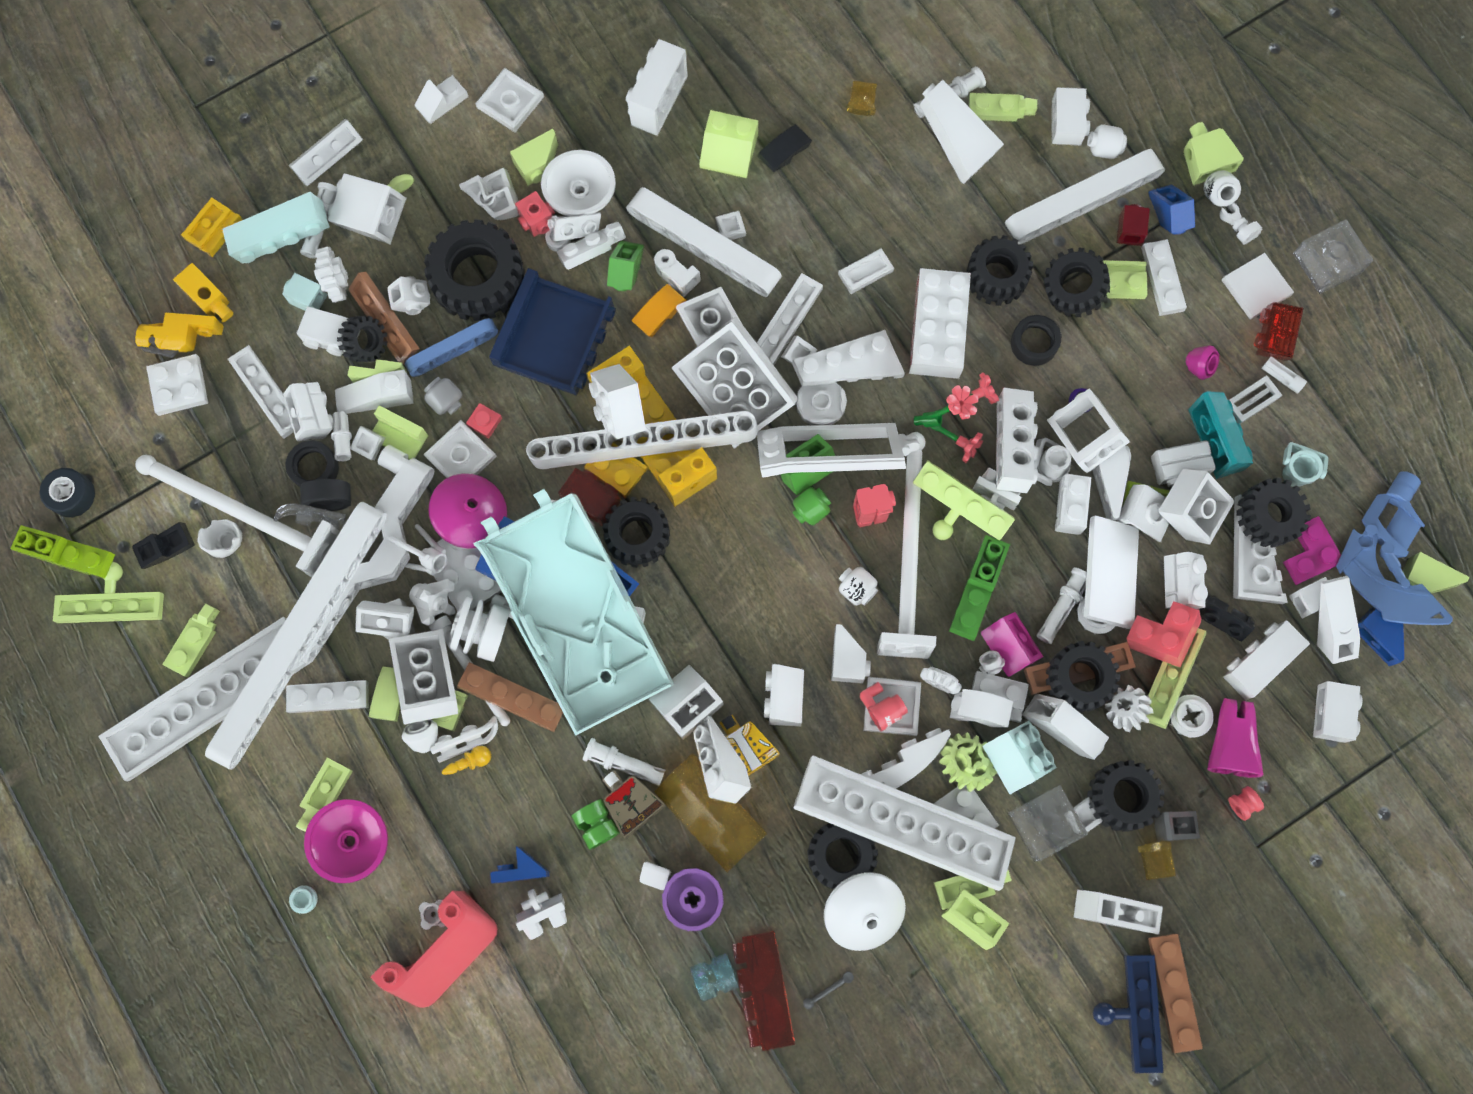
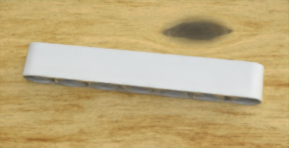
(1084, 196)
(704, 242)

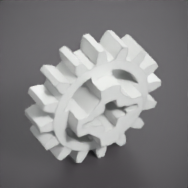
(331, 274)

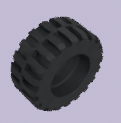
(464, 242)

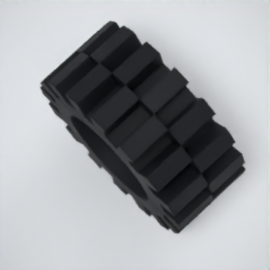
(374, 335)

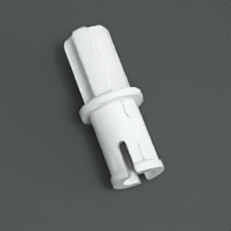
(341, 436)

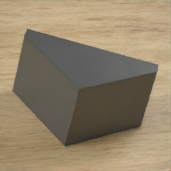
(1176, 826)

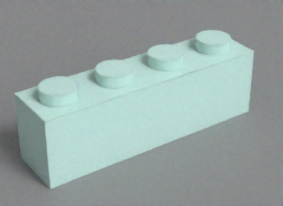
(276, 228)

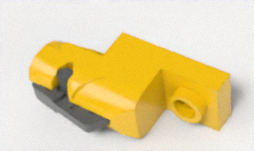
(176, 333)

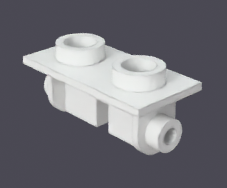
(574, 226)

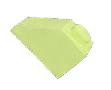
(535, 156)
(1432, 573)

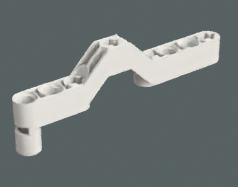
(389, 559)

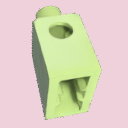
(1210, 153)

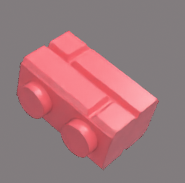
(873, 505)

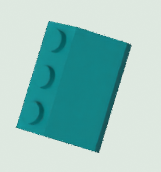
(1216, 423)

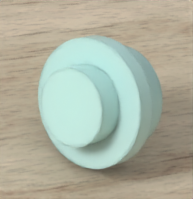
(303, 899)

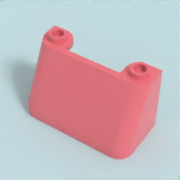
(450, 955)

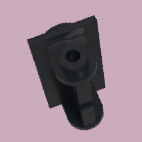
(1234, 624)

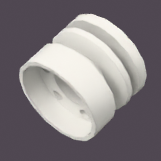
(479, 628)

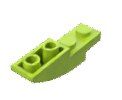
(62, 552)

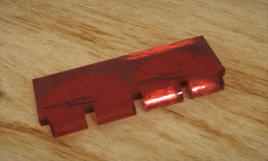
(768, 999)

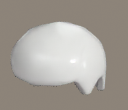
(220, 538)

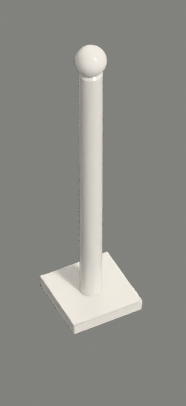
(314, 548)
(905, 642)

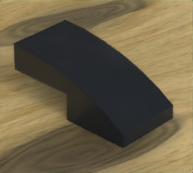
(784, 147)
(161, 547)

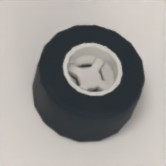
(57, 495)

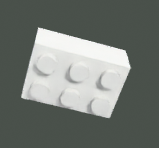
(657, 86)
(423, 676)

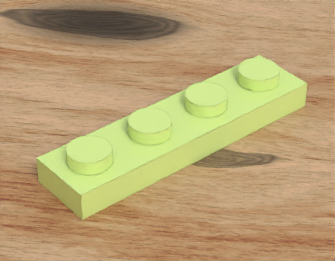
(1170, 684)

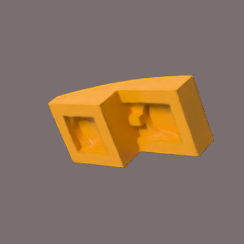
(658, 310)

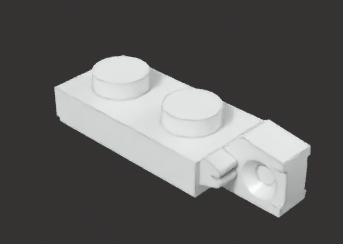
(590, 246)

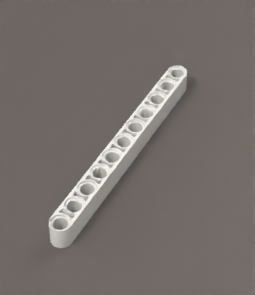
(295, 636)

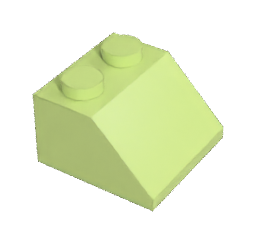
(728, 144)

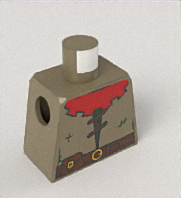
(630, 803)

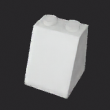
(366, 208)

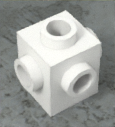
(408, 295)

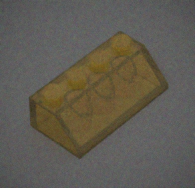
(718, 825)

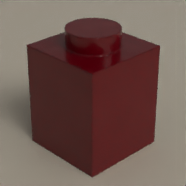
(1133, 225)

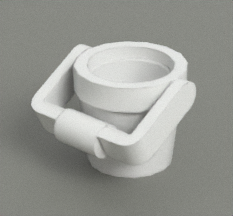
(1051, 463)

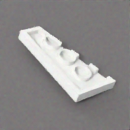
(854, 360)
(1254, 568)

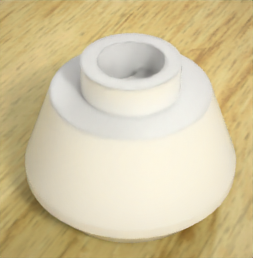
(421, 735)

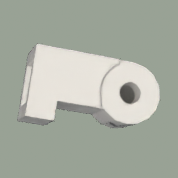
(674, 273)

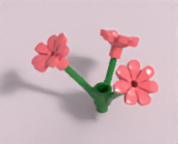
(961, 403)

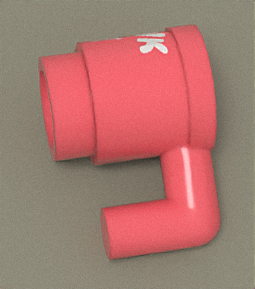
(886, 711)

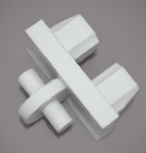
(987, 487)
(539, 908)

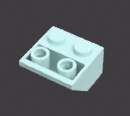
(1020, 757)

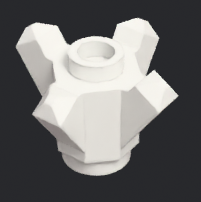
(432, 600)

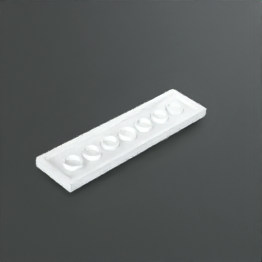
(187, 708)
(905, 823)

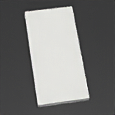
(1111, 572)

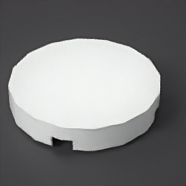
(821, 403)

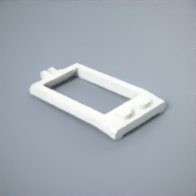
(774, 460)

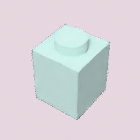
(303, 293)

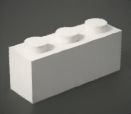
(1265, 659)

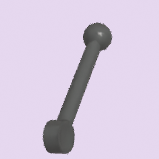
(847, 977)

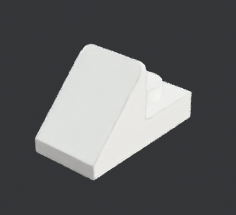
(439, 99)

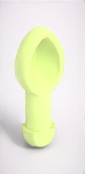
(401, 182)

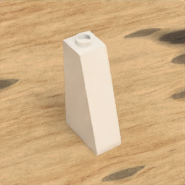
(959, 130)

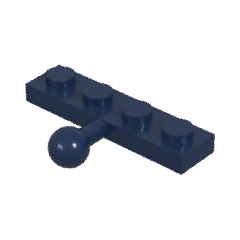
(1141, 1012)

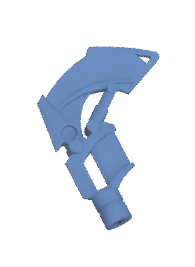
(1399, 600)

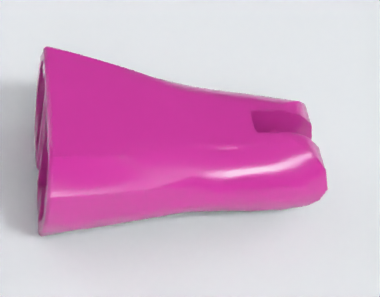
(1236, 741)

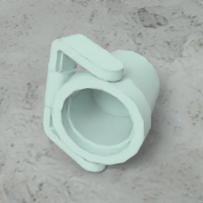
(1304, 465)

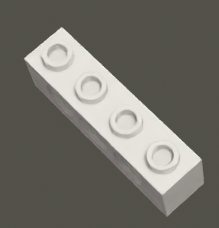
(1009, 474)

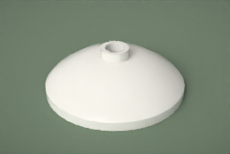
(574, 173)
(857, 902)

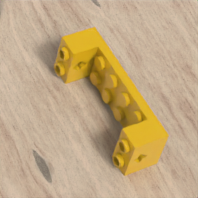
(677, 472)

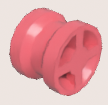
(1246, 803)

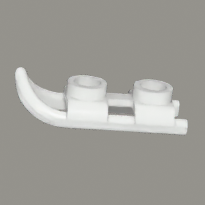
(470, 735)

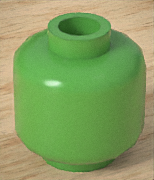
(811, 506)

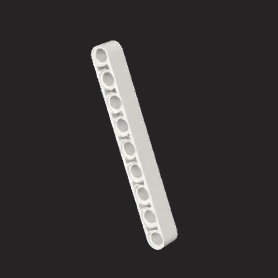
(654, 445)

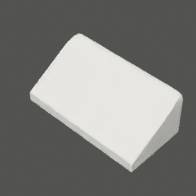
(383, 619)

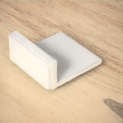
(1142, 511)

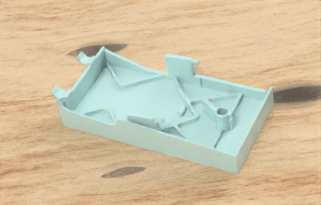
(574, 611)

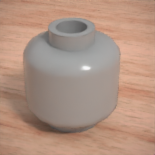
(443, 396)

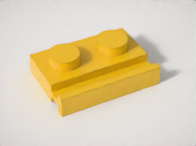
(207, 227)
(619, 473)

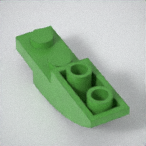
(979, 588)

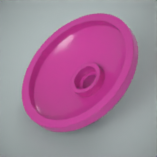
(455, 519)
(327, 841)

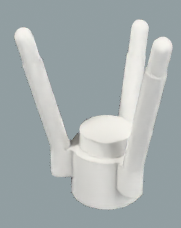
(432, 559)

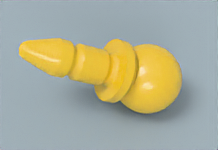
(479, 757)

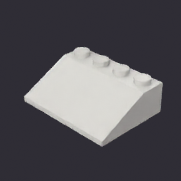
(734, 376)

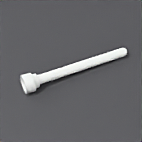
(445, 624)

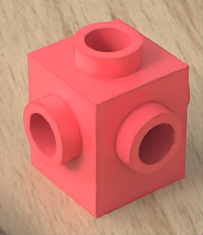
(534, 214)

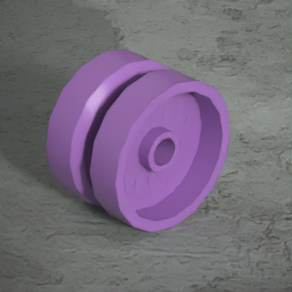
(676, 901)

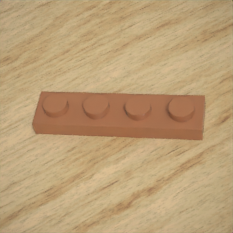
(376, 306)
(1078, 672)
(510, 697)
(1175, 993)

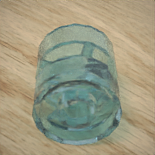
(724, 975)

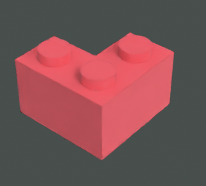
(1167, 640)

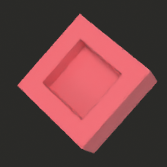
(484, 420)

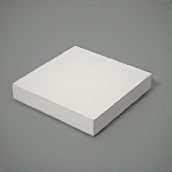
(509, 100)
(1257, 285)
(460, 452)
(909, 693)

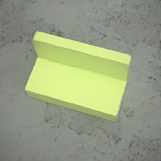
(399, 432)
(975, 920)

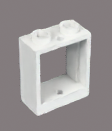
(1101, 447)

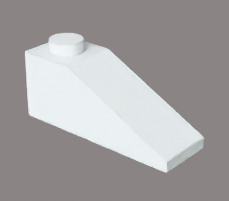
(382, 389)
(1111, 481)
(1117, 911)

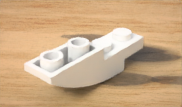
(913, 759)

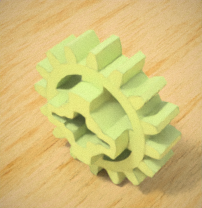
(967, 762)

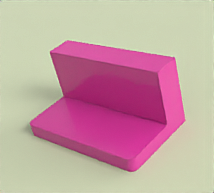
(1012, 642)

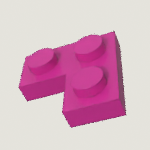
(1319, 553)

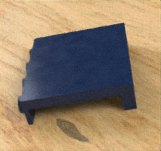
(552, 333)

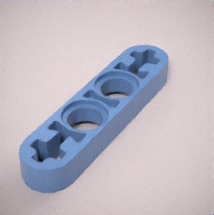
(451, 347)

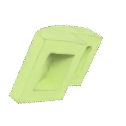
(381, 366)
(385, 700)

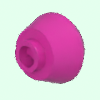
(1203, 361)

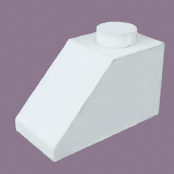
(849, 658)

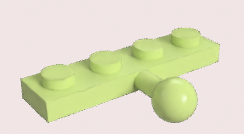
(962, 502)
(110, 605)

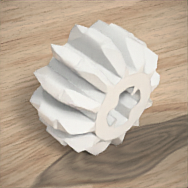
(1128, 718)

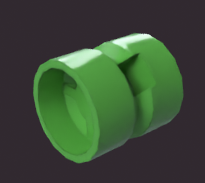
(595, 824)

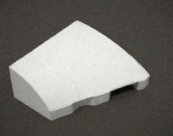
(493, 193)

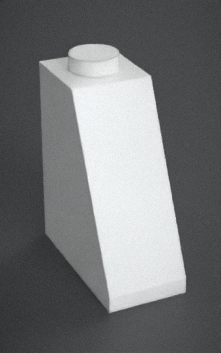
(1066, 725)

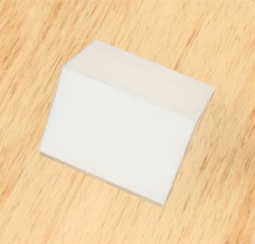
(706, 314)

